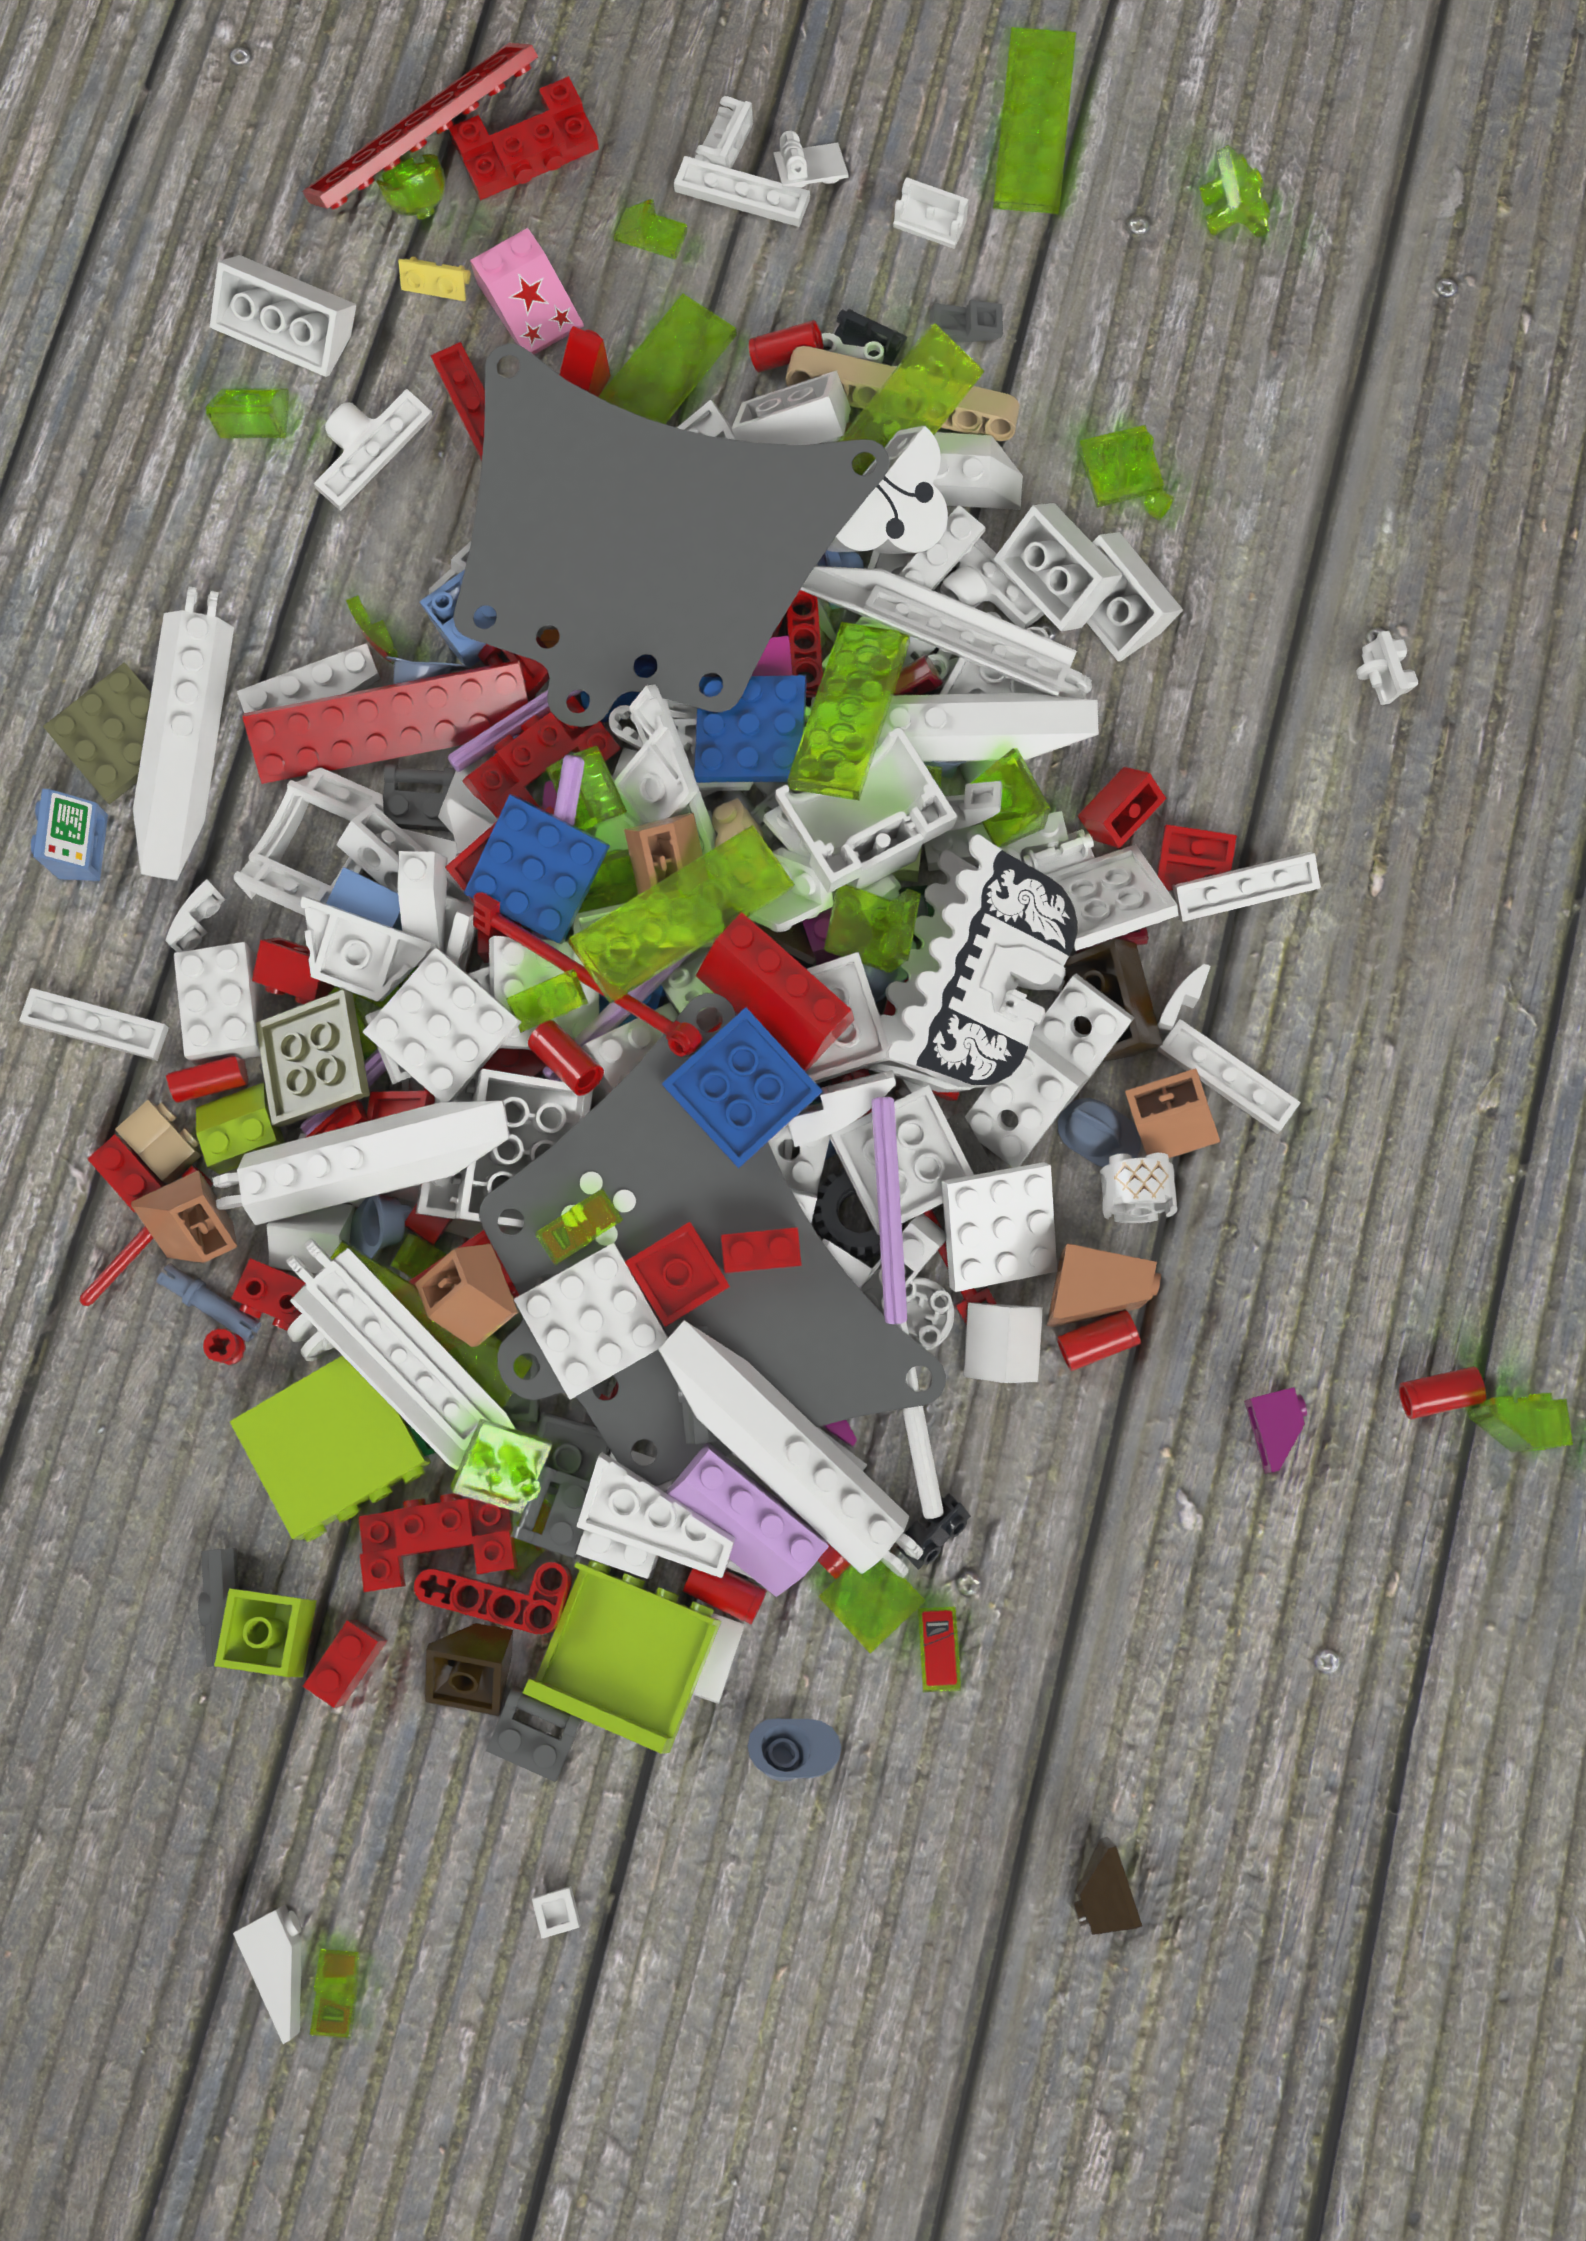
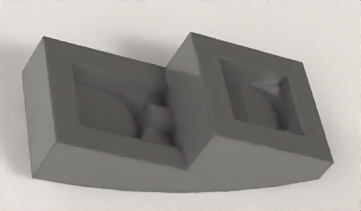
(971, 323)

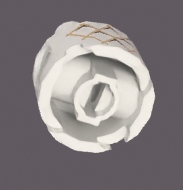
(1138, 1188)

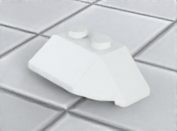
(977, 472)

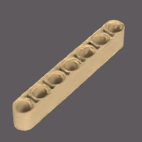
(978, 413)

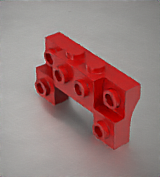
(529, 146)
(528, 755)
(434, 1528)

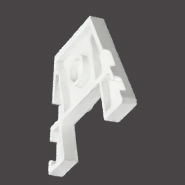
(658, 778)

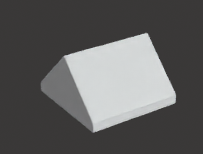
(290, 1234)
(1002, 1342)

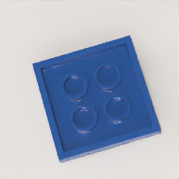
(756, 735)
(537, 868)
(742, 1087)

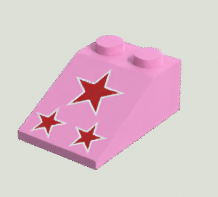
(525, 292)

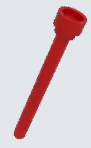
(124, 1258)

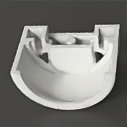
(880, 832)

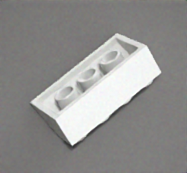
(281, 314)

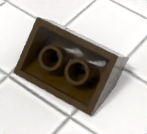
(1119, 975)

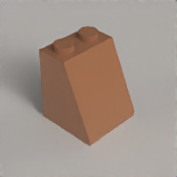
(1099, 1284)

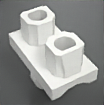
(1384, 668)

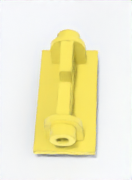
(432, 279)

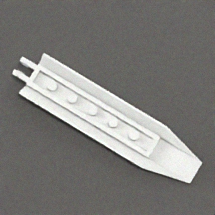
(952, 627)
(988, 724)
(180, 736)
(364, 1159)
(394, 1352)
(788, 1451)

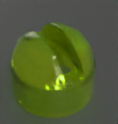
(1158, 503)

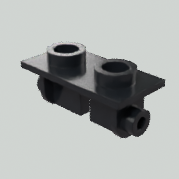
(859, 330)
(941, 1529)

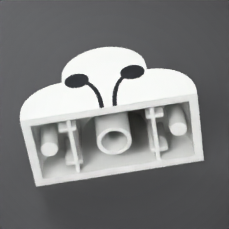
(905, 507)

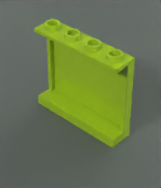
(327, 1448)
(625, 1657)

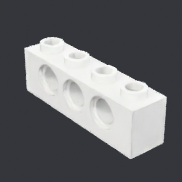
(375, 846)

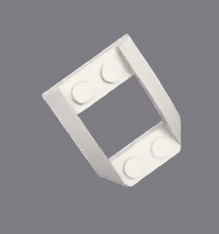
(280, 883)

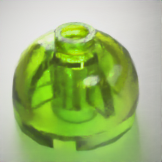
(414, 186)

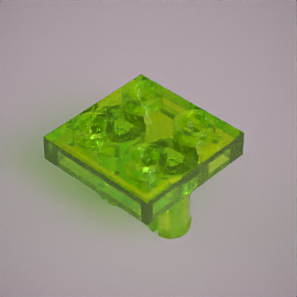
(1243, 195)
(1121, 465)
(501, 1466)
(871, 1603)

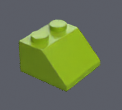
(235, 1127)
(265, 1633)

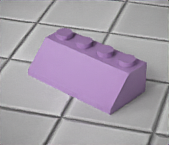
(769, 1537)

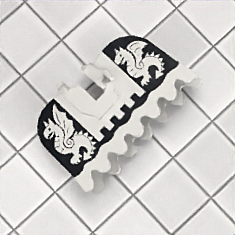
(987, 937)

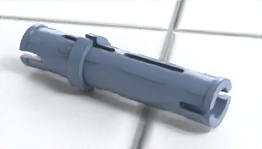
(196, 1294)

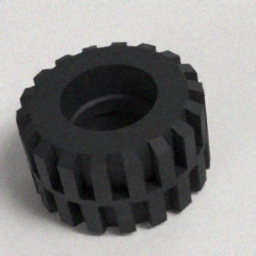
(827, 1221)

